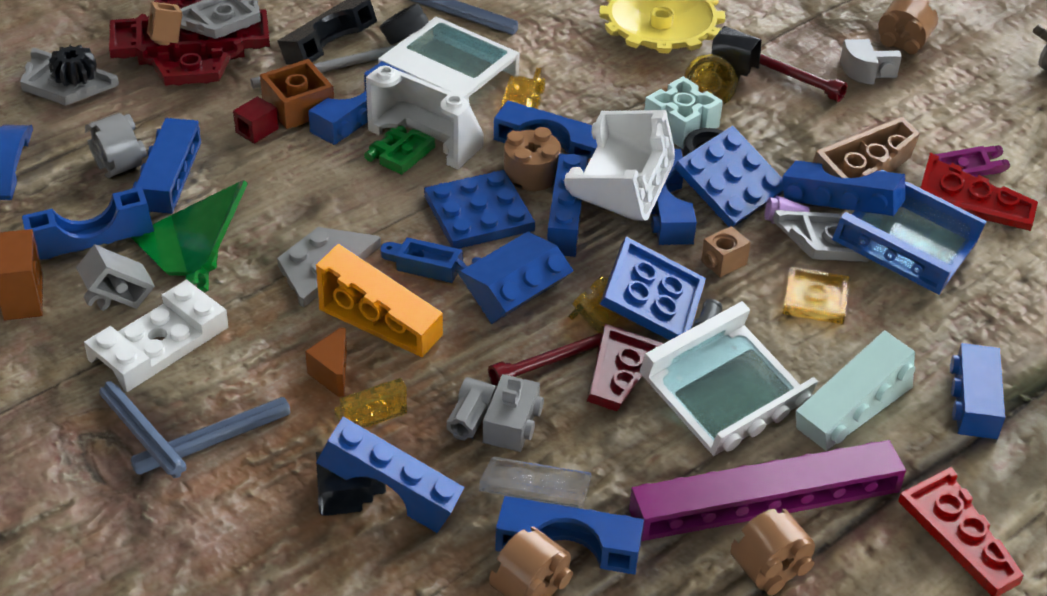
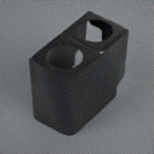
(739, 49)
(344, 496)

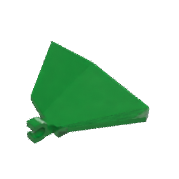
(191, 237)

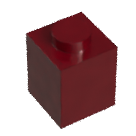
(255, 119)

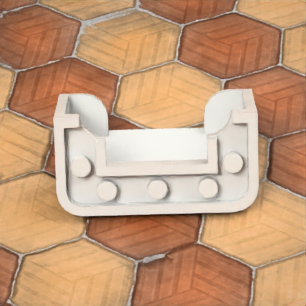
(411, 102)
(628, 164)

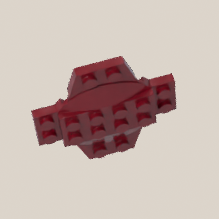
(194, 57)

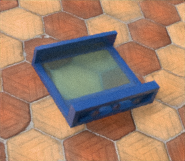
(920, 242)

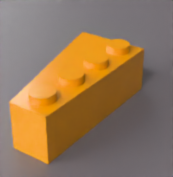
(375, 302)

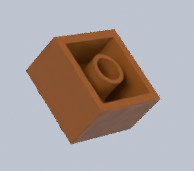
(295, 91)
(20, 276)

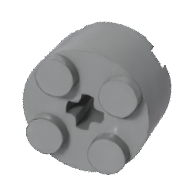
(115, 144)

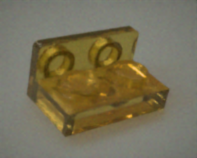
(525, 90)
(590, 309)
(374, 404)

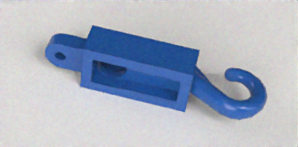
(425, 259)

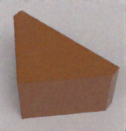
(328, 361)

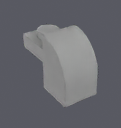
(865, 64)

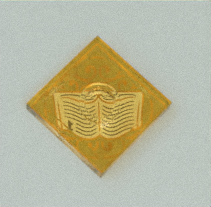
(816, 295)

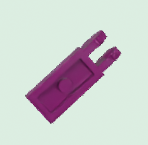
(977, 160)

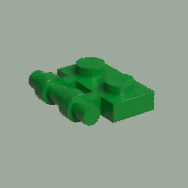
(400, 150)

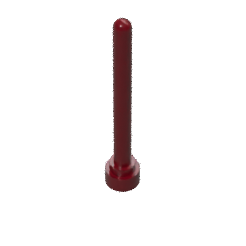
(834, 89)
(496, 370)

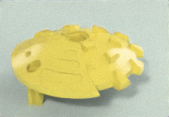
(663, 23)

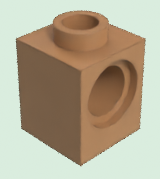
(164, 23)
(725, 251)

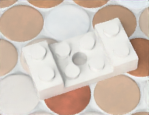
(183, 319)

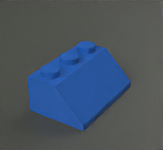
(515, 274)

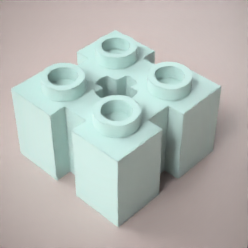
(686, 108)

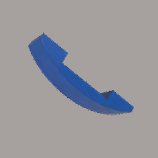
(11, 145)

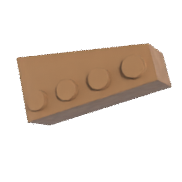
(870, 151)

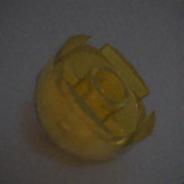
(713, 75)

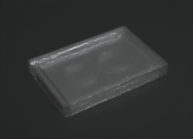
(536, 482)

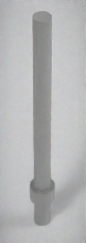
(340, 62)

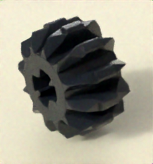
(72, 65)

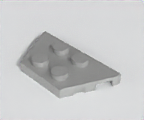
(219, 17)
(40, 82)
(814, 234)
(301, 259)

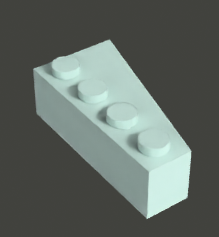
(858, 391)

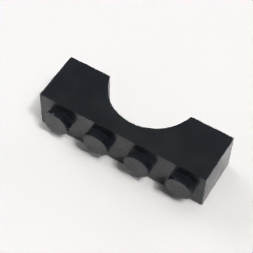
(341, 20)

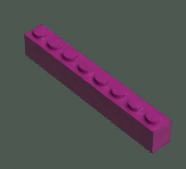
(747, 491)

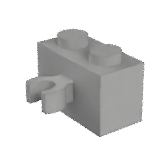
(114, 278)
(512, 413)

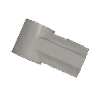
(471, 408)

